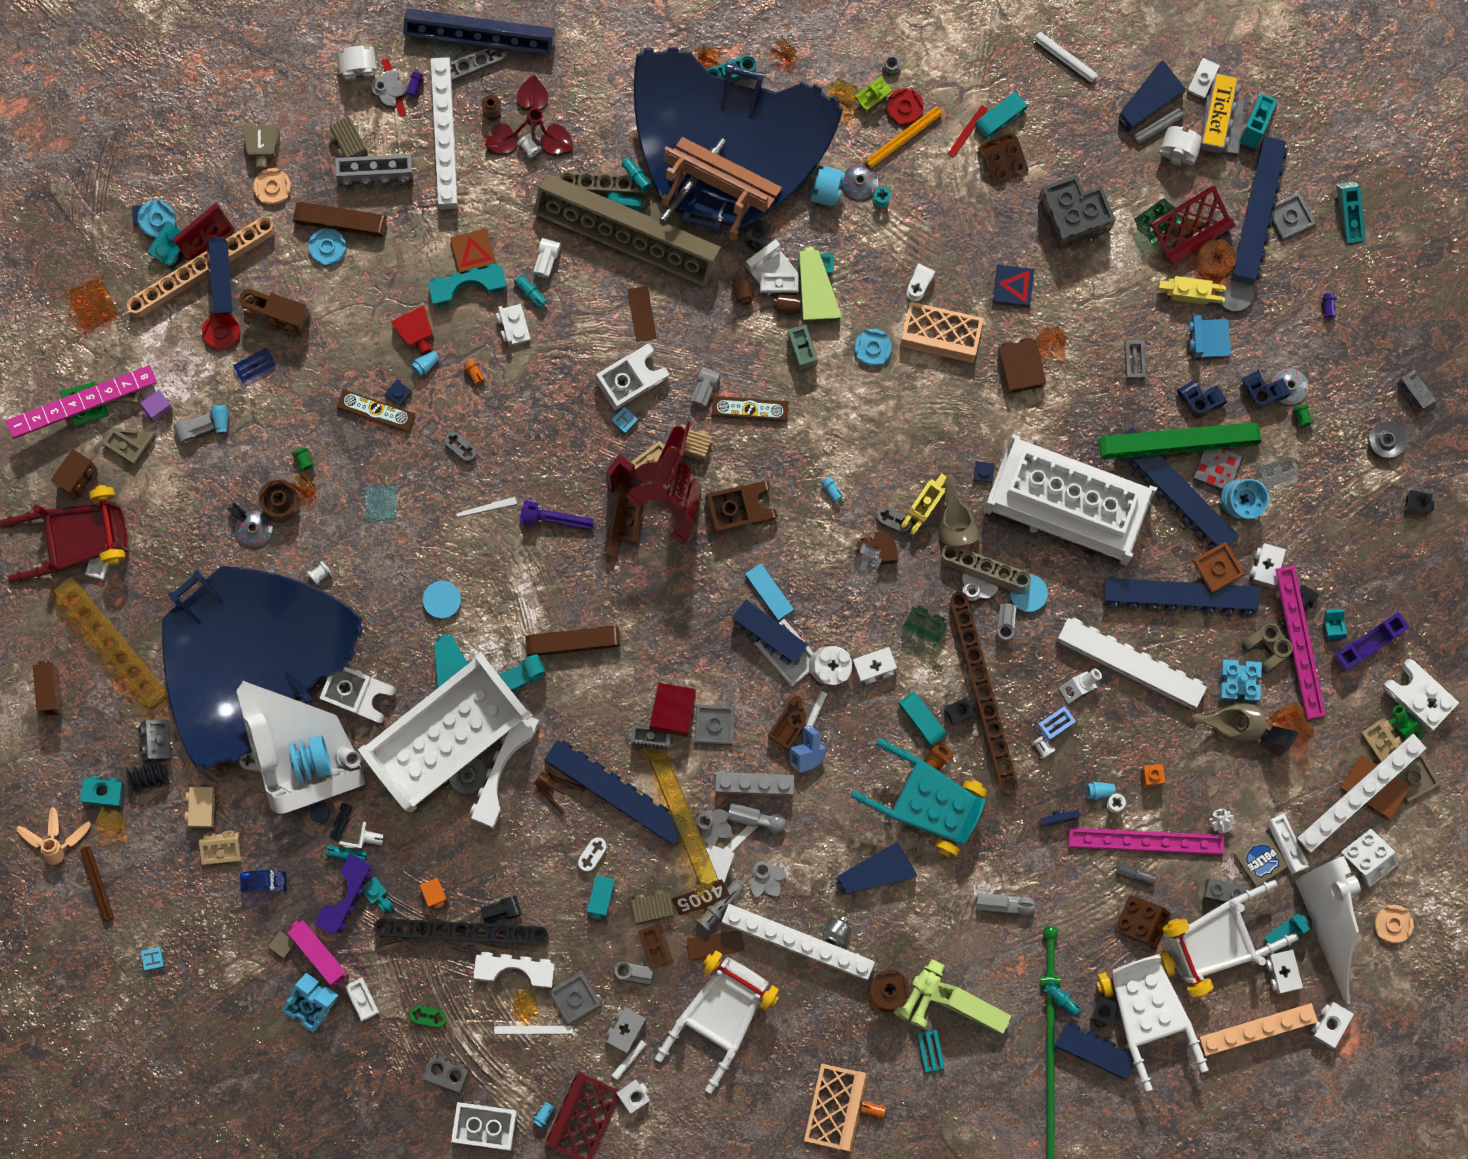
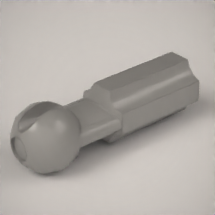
(753, 817)
(1005, 904)

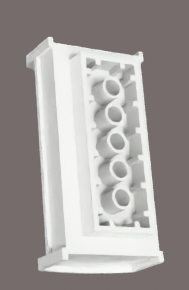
(1069, 499)
(444, 732)

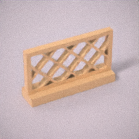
(937, 346)
(853, 1110)

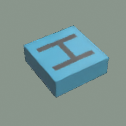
(624, 420)
(152, 958)

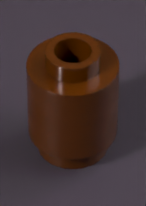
(488, 110)
(742, 290)
(787, 304)

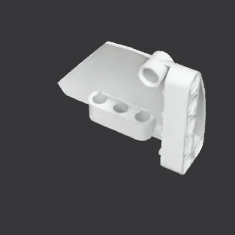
(276, 722)
(1330, 906)

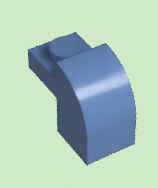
(810, 753)

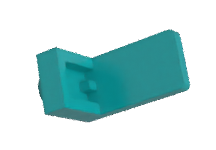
(600, 897)
(1297, 924)

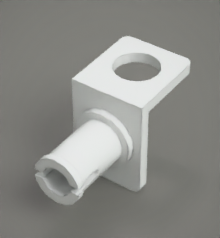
(1081, 684)
(364, 837)

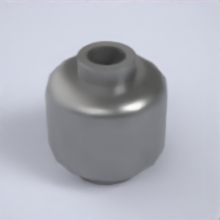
(836, 931)

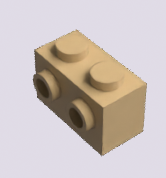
(201, 807)

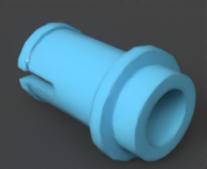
(831, 489)
(543, 1115)

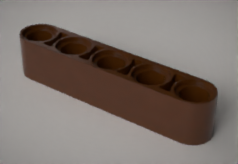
(340, 219)
(573, 640)

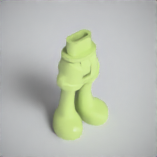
(924, 985)

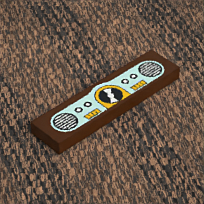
(750, 408)
(375, 410)

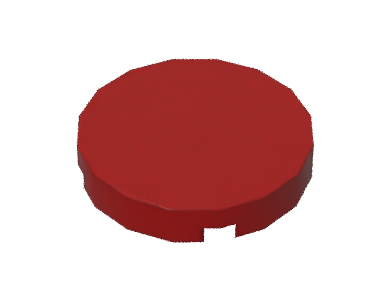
(905, 106)
(221, 331)

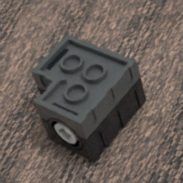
(1075, 213)

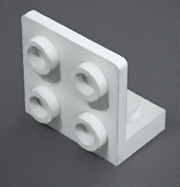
(769, 260)
(1371, 857)

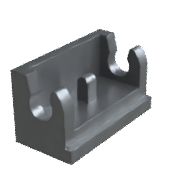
(1416, 391)

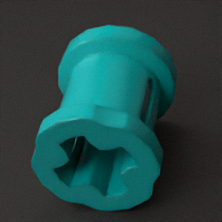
(886, 195)

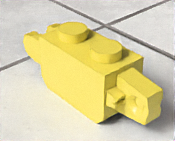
(1191, 290)
(925, 503)

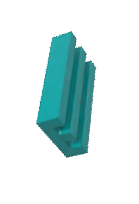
(938, 1049)

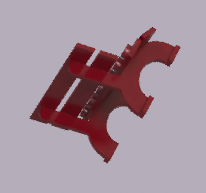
(682, 495)

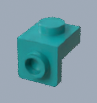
(1335, 624)

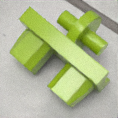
(873, 93)

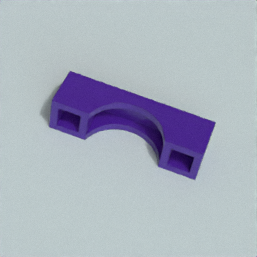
(1370, 642)
(355, 872)

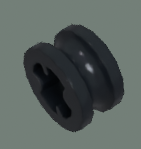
(236, 511)

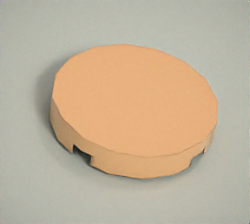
(272, 186)
(1393, 924)

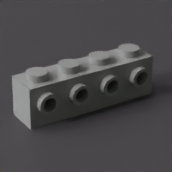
(374, 169)

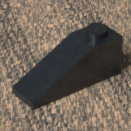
(1278, 739)

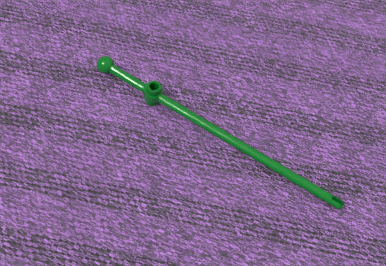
(1050, 934)

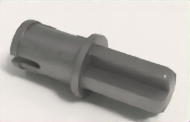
(1136, 873)

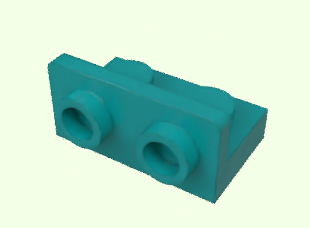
(163, 247)

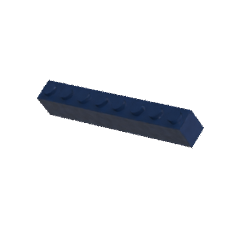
(479, 31)
(1258, 210)
(1183, 498)
(1180, 595)
(613, 791)

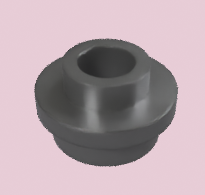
(891, 59)

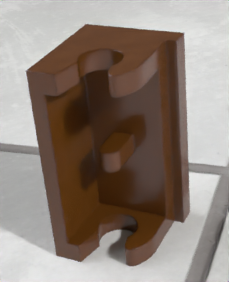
(655, 945)

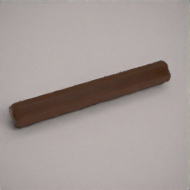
(97, 883)

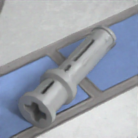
(714, 911)

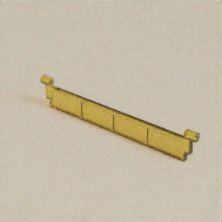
(683, 819)

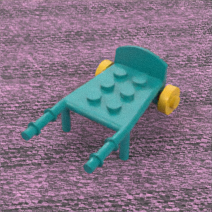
(933, 802)

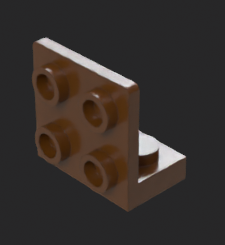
(1004, 158)
(1143, 921)

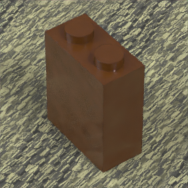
(1021, 366)
(47, 689)

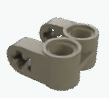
(1272, 644)

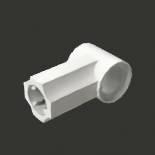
(548, 252)

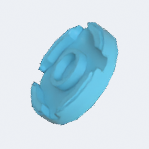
(153, 217)
(327, 246)
(873, 347)
(1033, 599)
(442, 600)

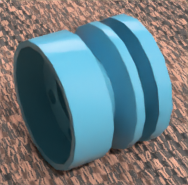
(1254, 496)
(310, 758)

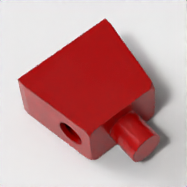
(414, 329)

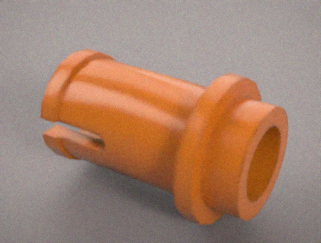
(474, 372)
(873, 1110)

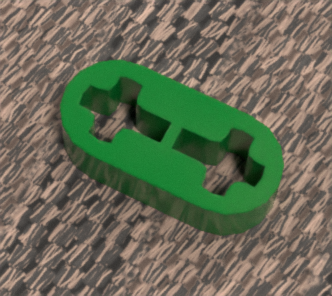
(426, 1021)

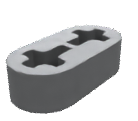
(463, 444)
(892, 524)

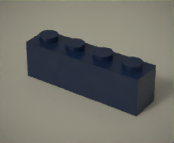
(769, 632)
(1094, 1051)

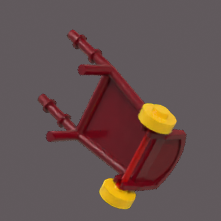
(78, 534)

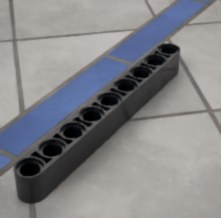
(452, 927)

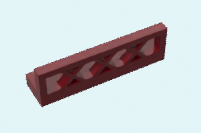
(620, 470)

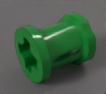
(1303, 415)
(303, 459)

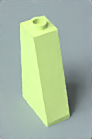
(816, 291)
(970, 1007)

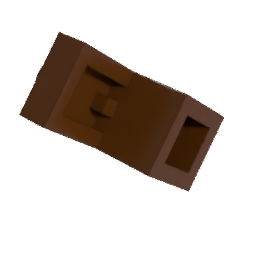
(885, 544)

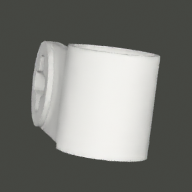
(920, 280)

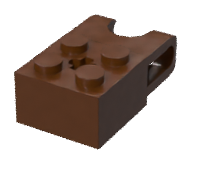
(276, 311)
(744, 505)

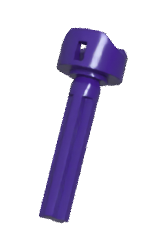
(531, 512)

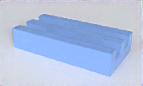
(1045, 731)

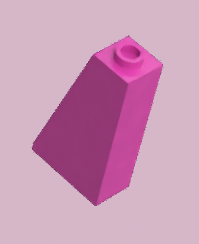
(317, 953)

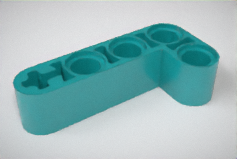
(524, 674)

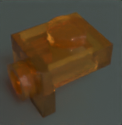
(1047, 335)

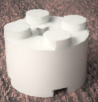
(356, 62)
(1180, 146)
(841, 665)

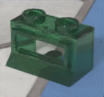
(1153, 213)
(922, 631)

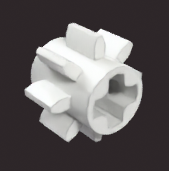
(1222, 821)

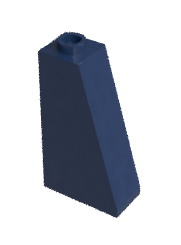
(1154, 95)
(218, 275)
(880, 870)

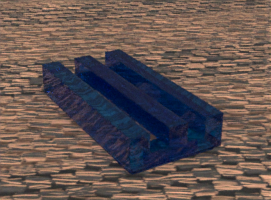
(256, 372)

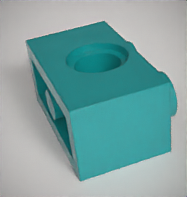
(112, 798)

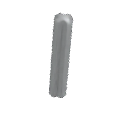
(1159, 125)

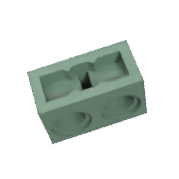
(802, 347)

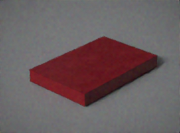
(193, 238)
(672, 709)

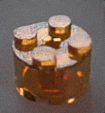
(1220, 251)

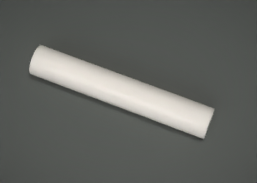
(816, 709)
(629, 1059)

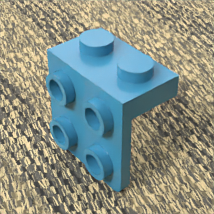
(1209, 337)

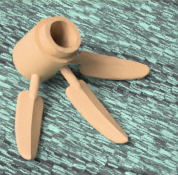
(50, 847)

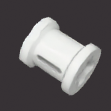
(529, 146)
(319, 573)
(1043, 747)
(1115, 797)

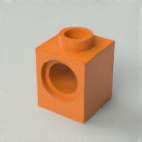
(1153, 775)
(433, 894)

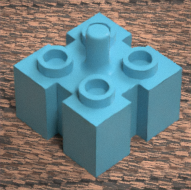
(1240, 681)
(309, 1002)

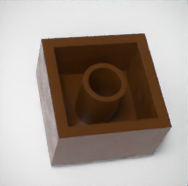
(74, 474)

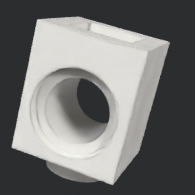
(634, 1104)

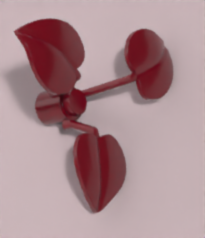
(533, 96)

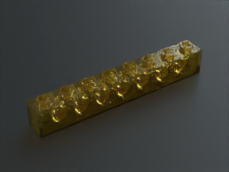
(71, 589)

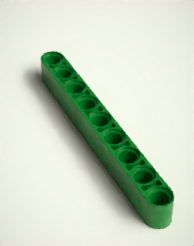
(1179, 440)

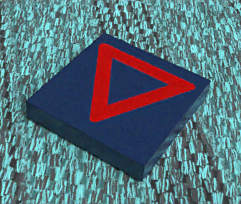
(1013, 285)

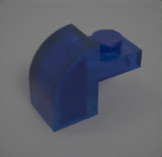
(262, 881)

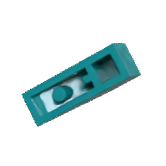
(1258, 121)
(1351, 211)

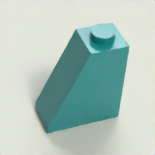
(448, 658)

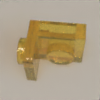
(525, 1004)

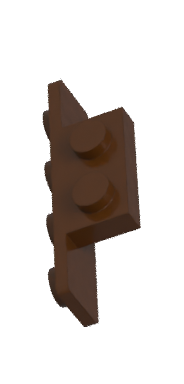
(624, 522)

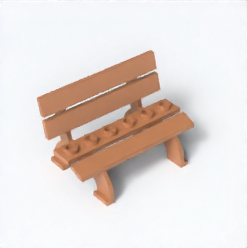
(746, 195)

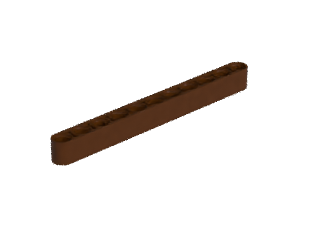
(981, 703)

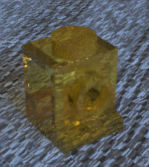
(843, 86)
(111, 821)

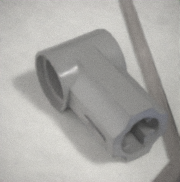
(706, 382)
(188, 429)
(1006, 621)
(636, 973)

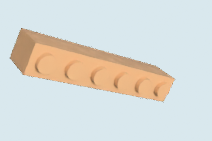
(1257, 1029)

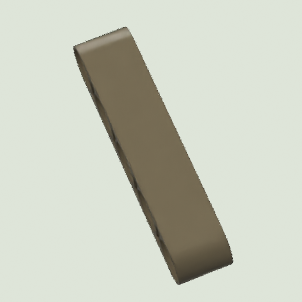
(614, 180)
(992, 576)

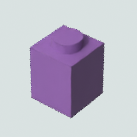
(155, 406)

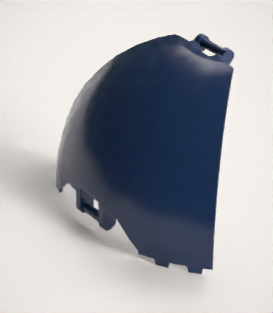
(765, 130)
(251, 631)

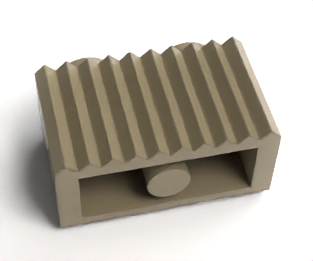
(348, 139)
(651, 907)

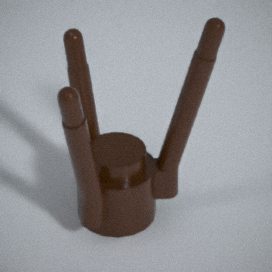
(546, 782)

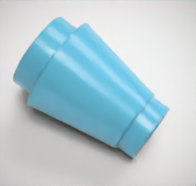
(424, 363)
(220, 417)
(1099, 790)

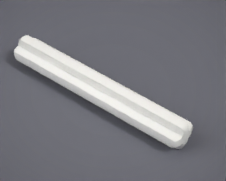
(1065, 57)

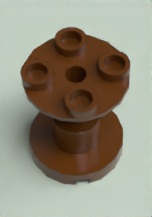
(895, 983)

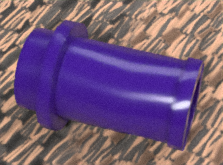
(414, 84)
(1329, 304)

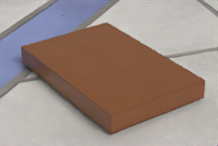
(1388, 798)

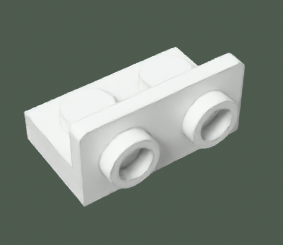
(514, 325)

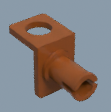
(936, 758)

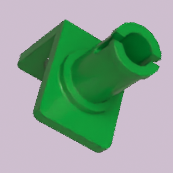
(1405, 723)

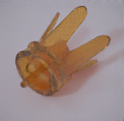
(705, 51)
(790, 51)
(307, 488)

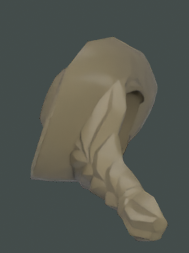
(957, 523)
(1235, 721)

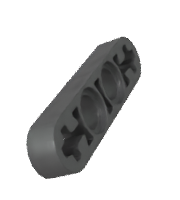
(473, 66)

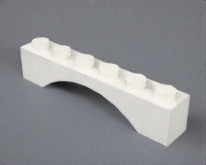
(488, 808)

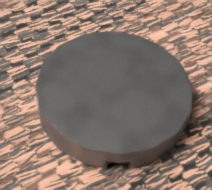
(1237, 295)

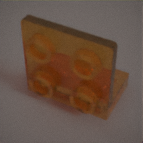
(91, 302)
(1297, 715)

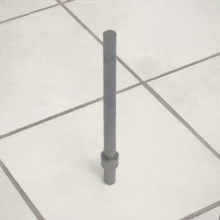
(688, 186)

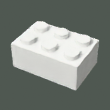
(484, 1126)

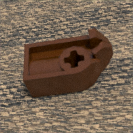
(784, 730)

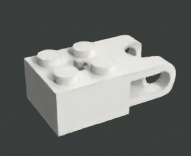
(634, 373)
(1418, 693)
(360, 696)

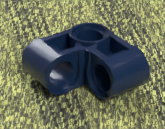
(1275, 391)
(1192, 395)

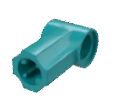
(629, 201)

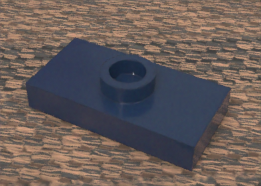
(1059, 817)

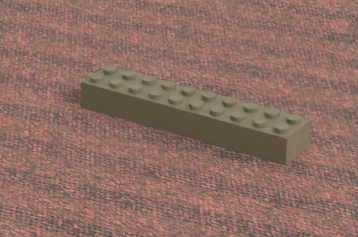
(626, 229)

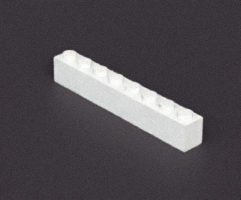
(444, 133)
(1131, 663)
(1361, 793)
(797, 942)

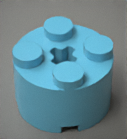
(826, 186)

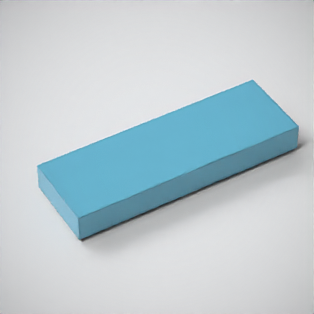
(769, 592)

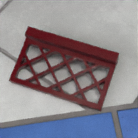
(1197, 239)
(567, 1109)

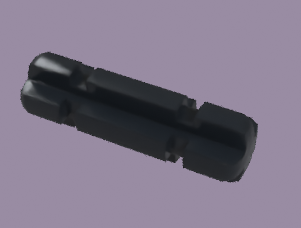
(340, 822)

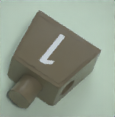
(261, 143)

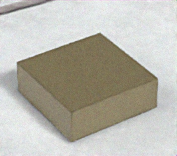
(282, 944)

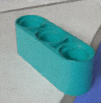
(720, 70)
(1001, 115)
(922, 719)

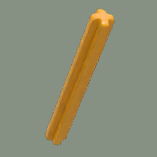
(903, 137)

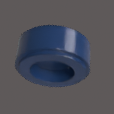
(319, 813)

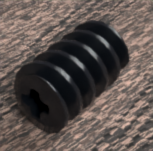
(147, 776)

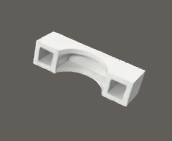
(489, 967)

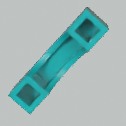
(489, 279)

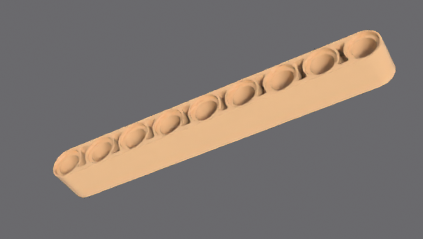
(197, 275)

